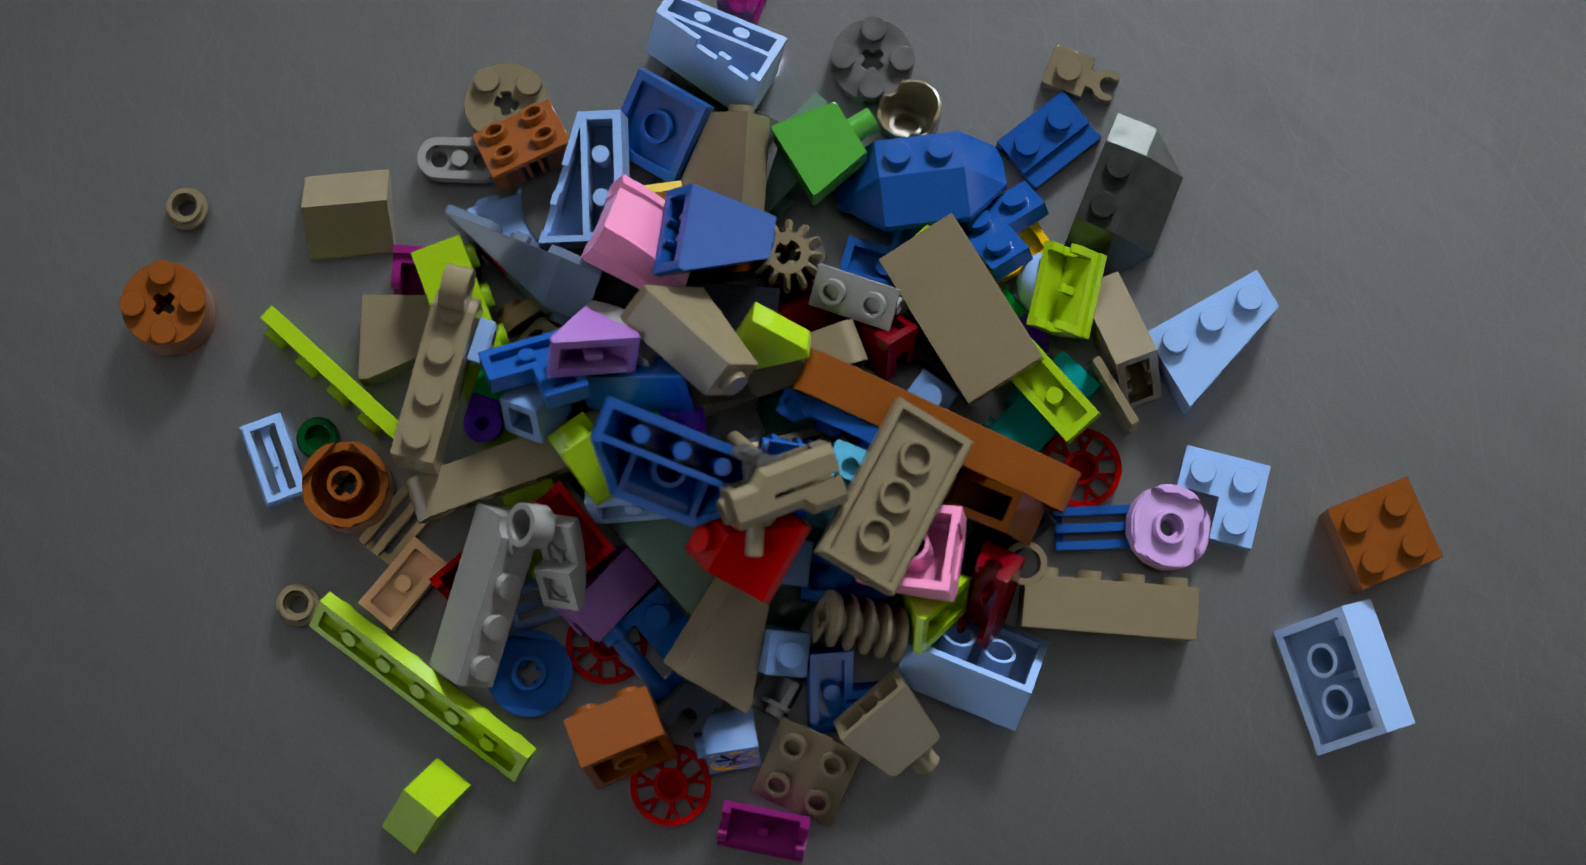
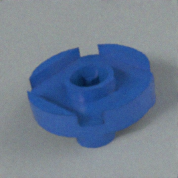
(544, 694)

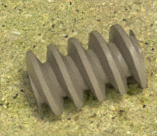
(861, 622)

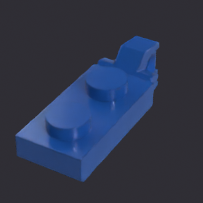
(830, 420)

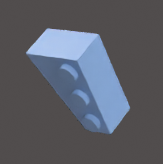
(716, 51)
(591, 164)
(1209, 336)

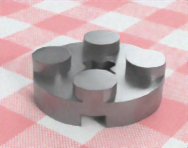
(871, 36)

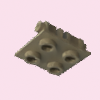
(806, 772)

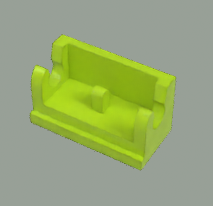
(1066, 290)

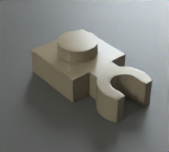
(1073, 74)

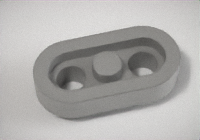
(461, 156)

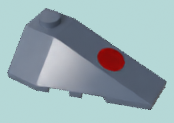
(552, 279)

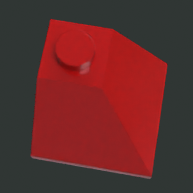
(722, 554)

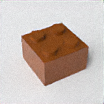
(1380, 535)
(620, 736)

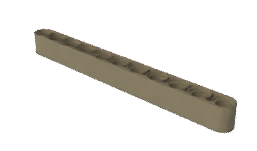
(527, 462)

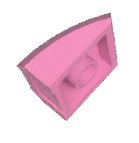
(629, 236)
(938, 560)

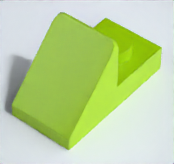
(575, 449)

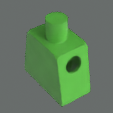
(824, 147)

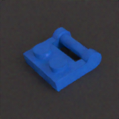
(661, 625)

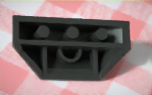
(1127, 196)

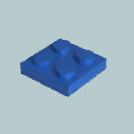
(662, 124)

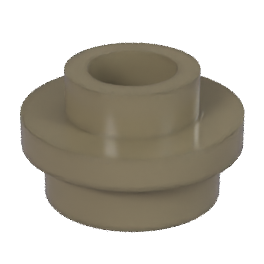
(178, 200)
(285, 600)

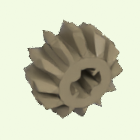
(792, 270)

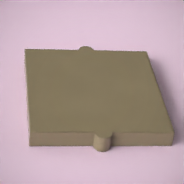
(1113, 397)

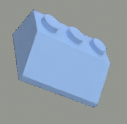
(1344, 676)
(978, 680)

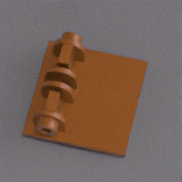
(521, 141)

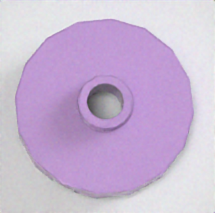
(1187, 524)

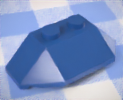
(923, 180)
(662, 463)

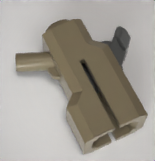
(779, 486)

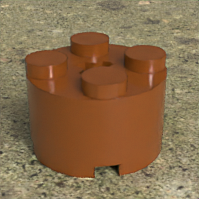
(162, 285)
(326, 497)

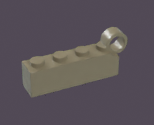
(438, 374)
(1106, 606)

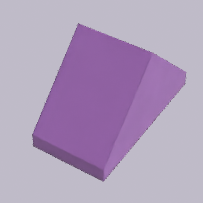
(592, 346)

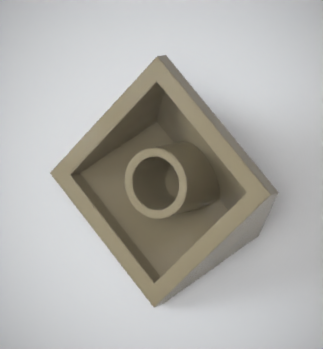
(348, 214)

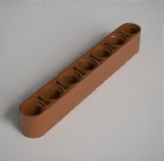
(990, 454)

